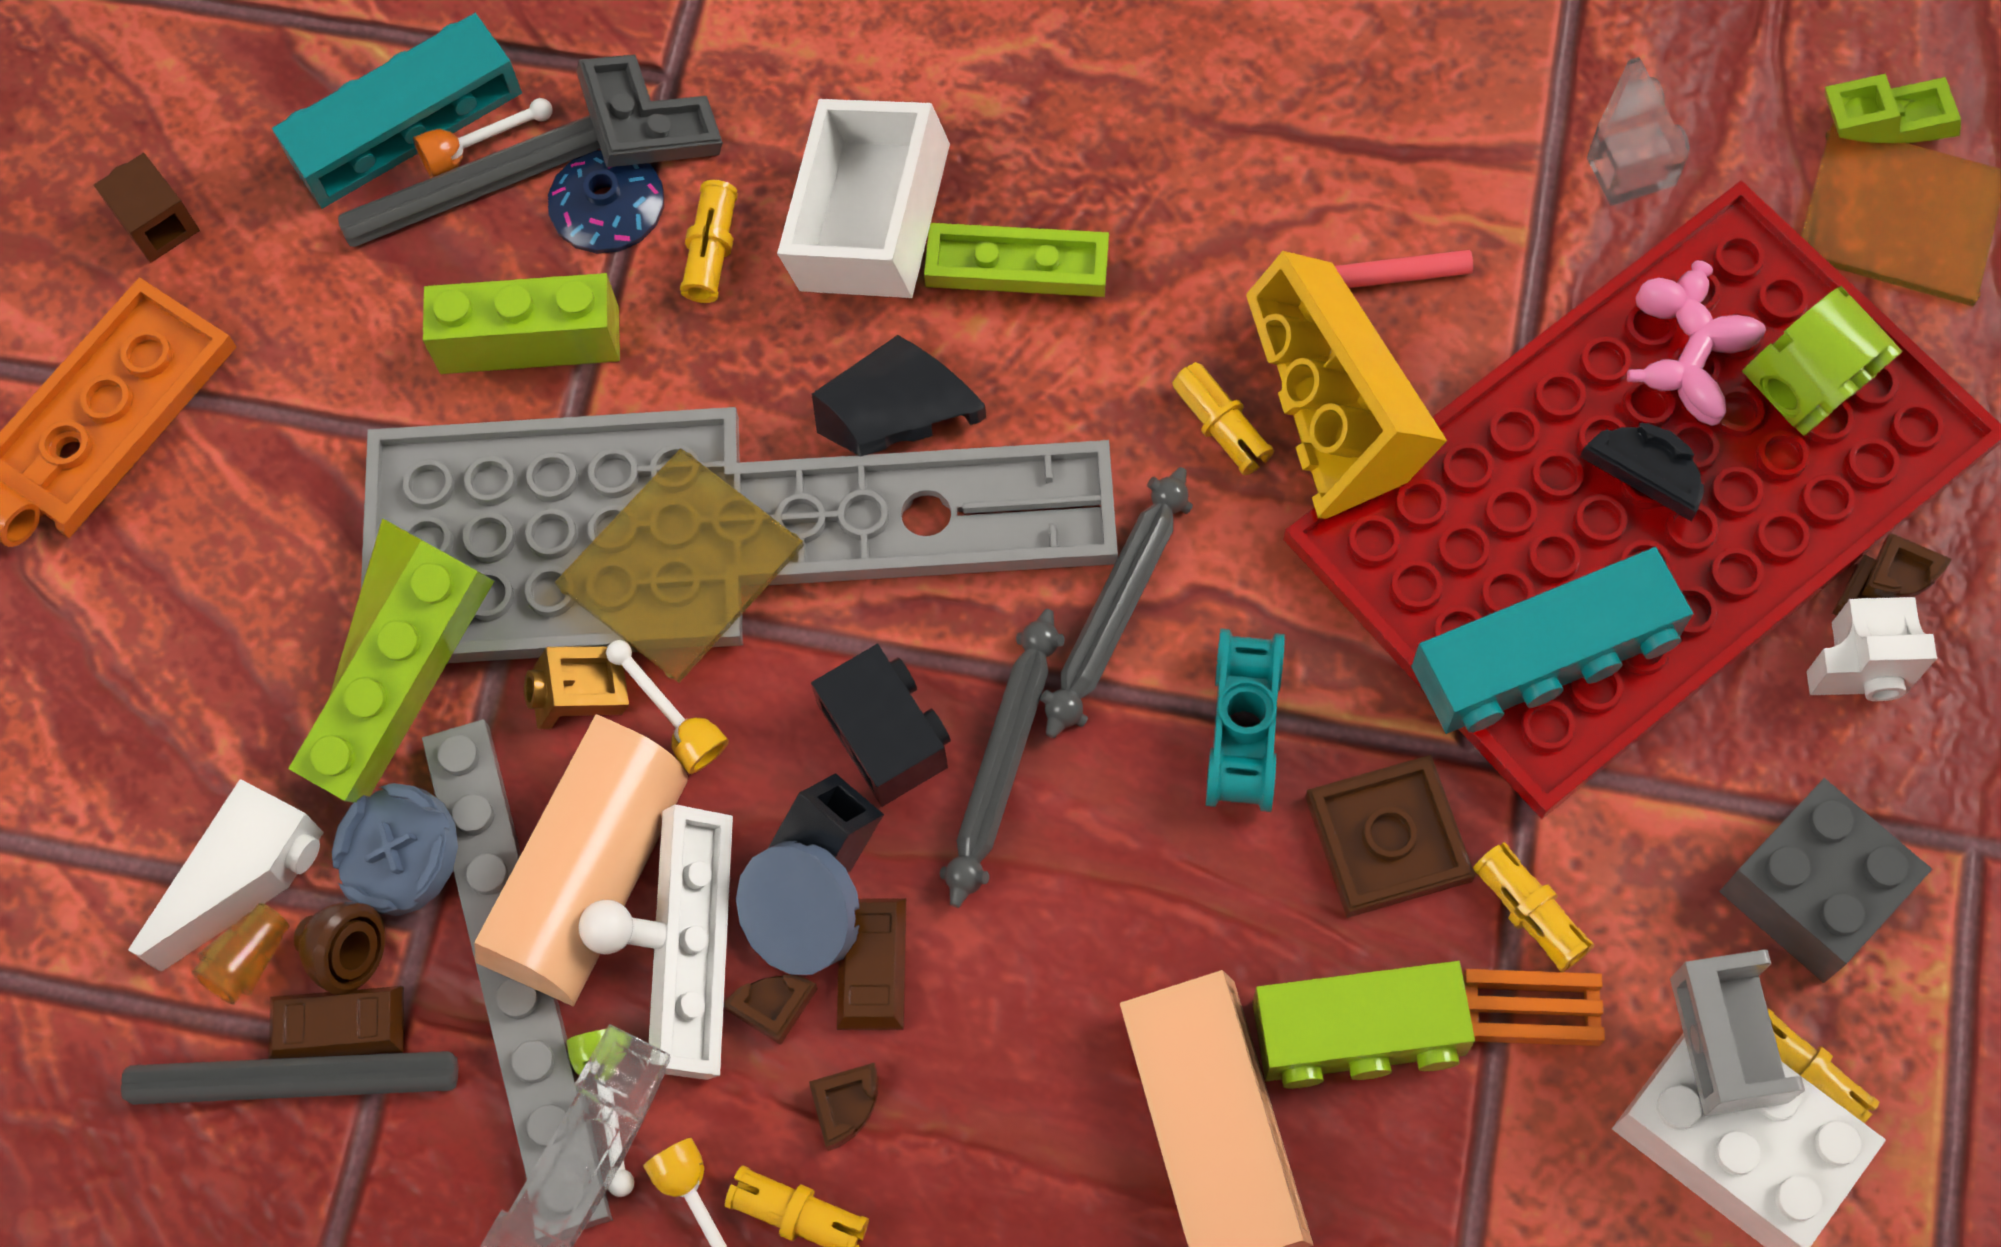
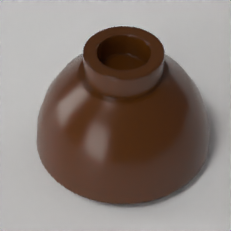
(341, 946)

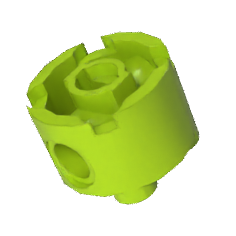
(1821, 360)

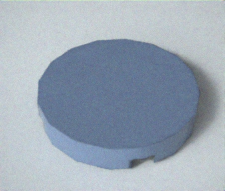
(395, 849)
(797, 907)

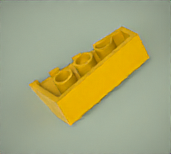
(1339, 381)

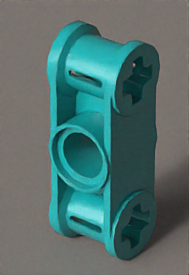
(1244, 757)

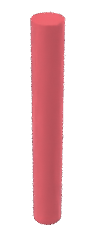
(1406, 269)

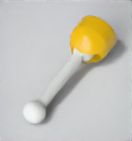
(695, 739)
(679, 1173)

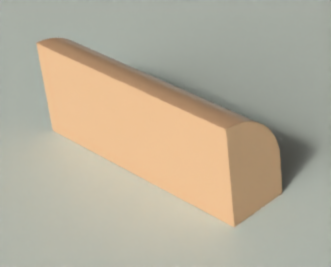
(581, 852)
(1214, 1116)

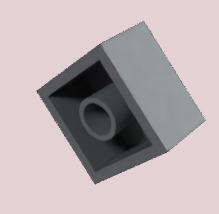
(1825, 880)

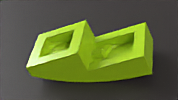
(1905, 114)

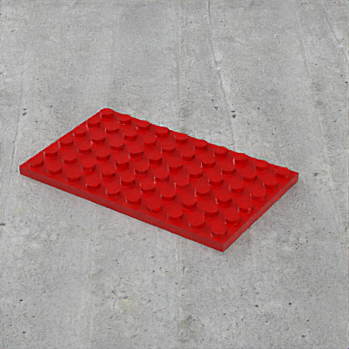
(1521, 512)

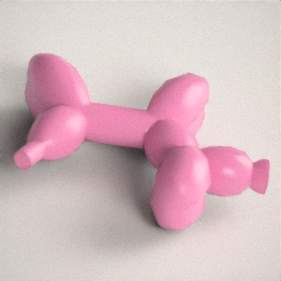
(1723, 334)

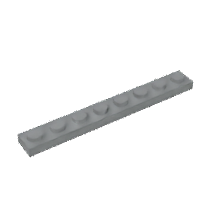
(522, 1020)

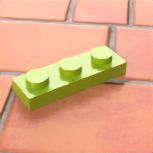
(1016, 259)

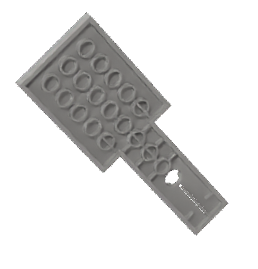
(539, 491)

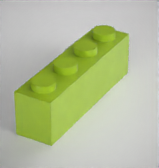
(397, 646)

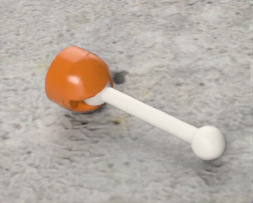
(443, 151)

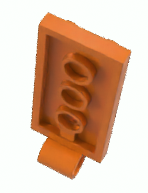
(111, 399)

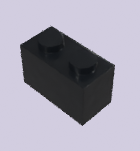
(882, 724)

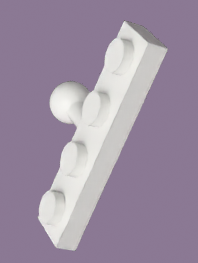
(686, 938)

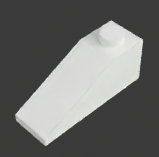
(240, 861)

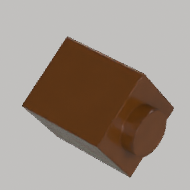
(146, 207)

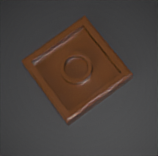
(1389, 836)

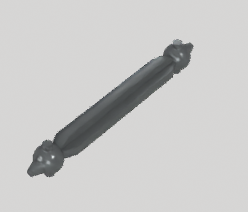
(1116, 603)
(1001, 758)

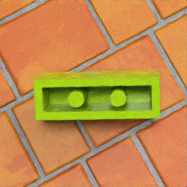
(521, 323)
(1363, 1024)

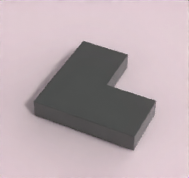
(642, 130)

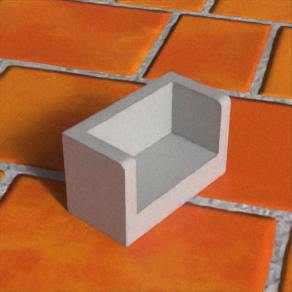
(1731, 1034)

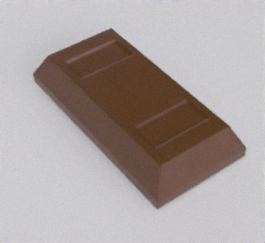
(874, 968)
(337, 1024)

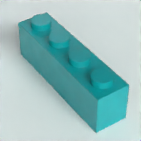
(373, 119)
(1552, 641)

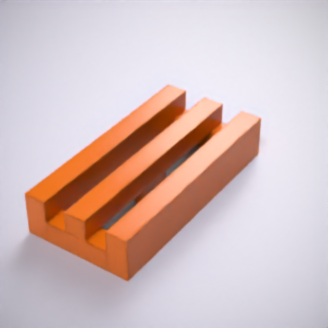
(1591, 1006)

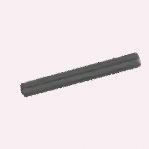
(468, 182)
(290, 1077)

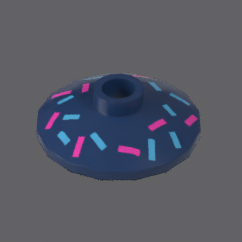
(610, 219)

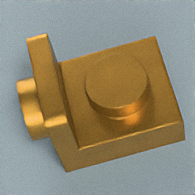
(574, 684)

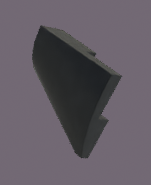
(891, 399)

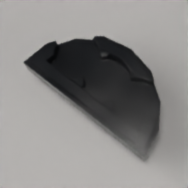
(1651, 463)

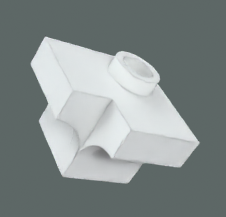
(1874, 652)

